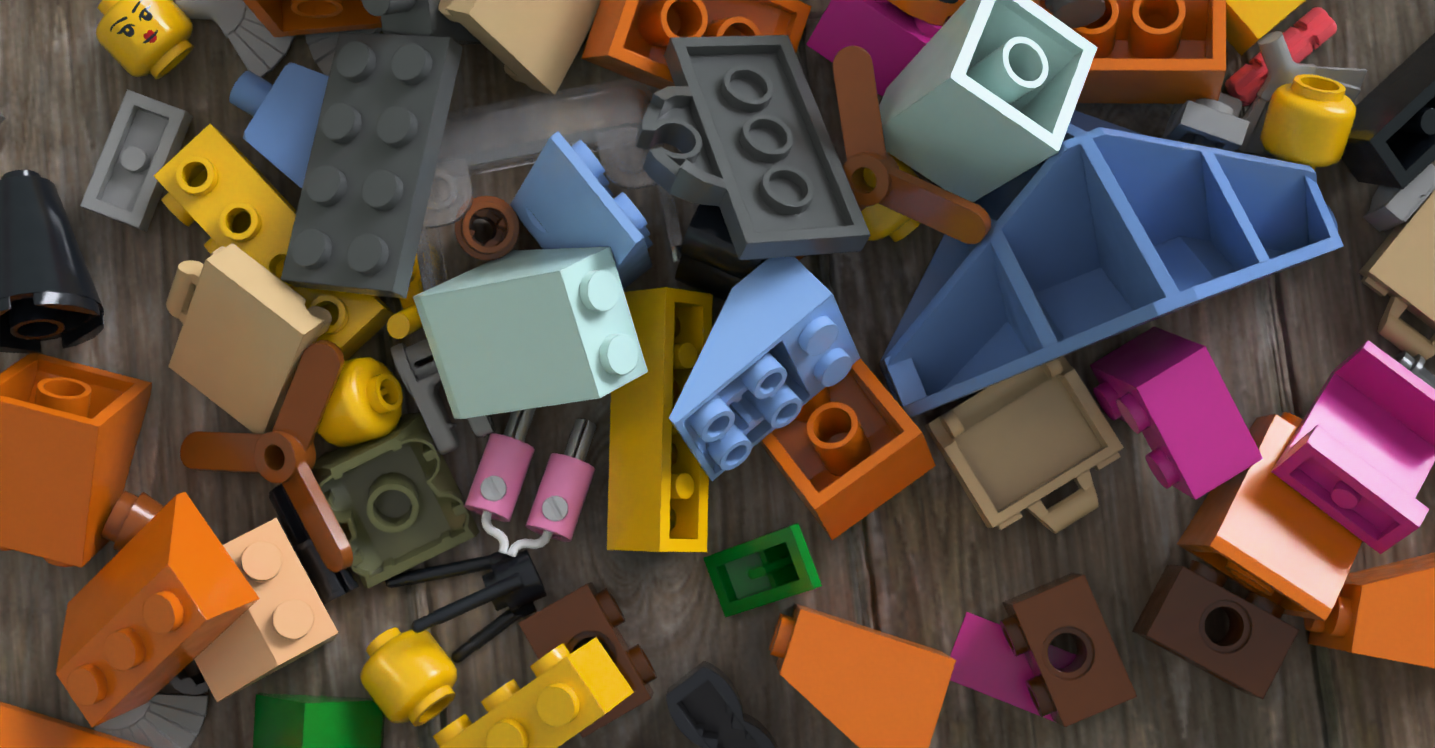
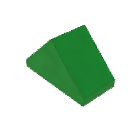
(762, 570)
(317, 722)

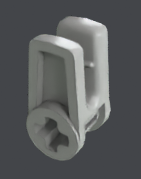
(424, 386)

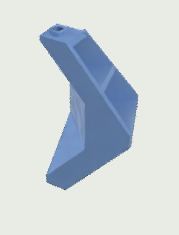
(1097, 247)

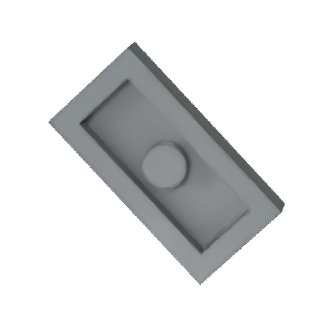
(137, 147)

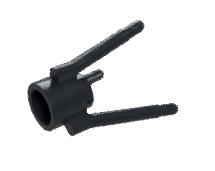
(510, 584)

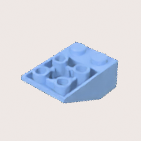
(571, 206)
(761, 363)

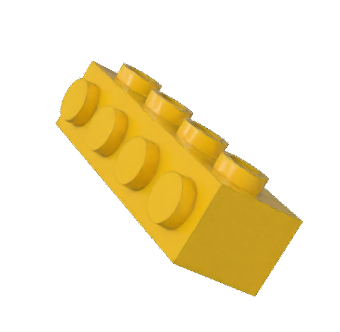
(240, 206)
(653, 477)
(549, 710)

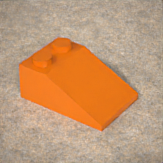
(634, 34)
(849, 450)

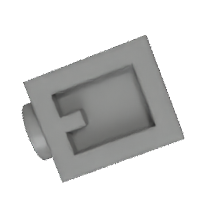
(1208, 123)

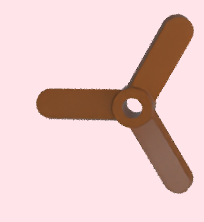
(866, 149)
(287, 451)

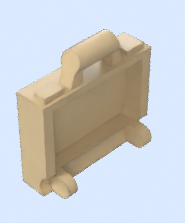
(528, 36)
(1406, 273)
(240, 334)
(1024, 443)

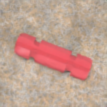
(1301, 39)

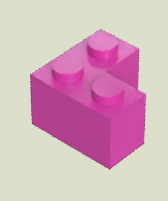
(1180, 406)

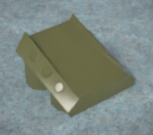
(394, 500)

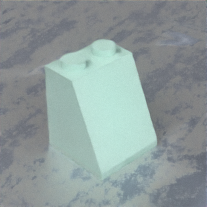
(986, 96)
(531, 331)

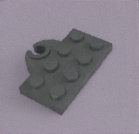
(751, 147)

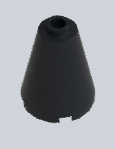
(42, 270)

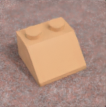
(277, 627)

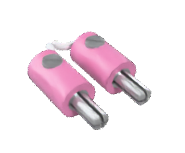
(559, 492)

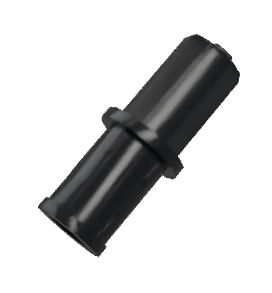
(326, 583)

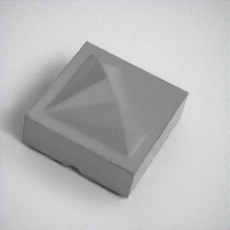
(1395, 206)

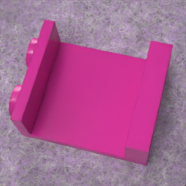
(1366, 448)

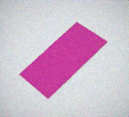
(990, 666)

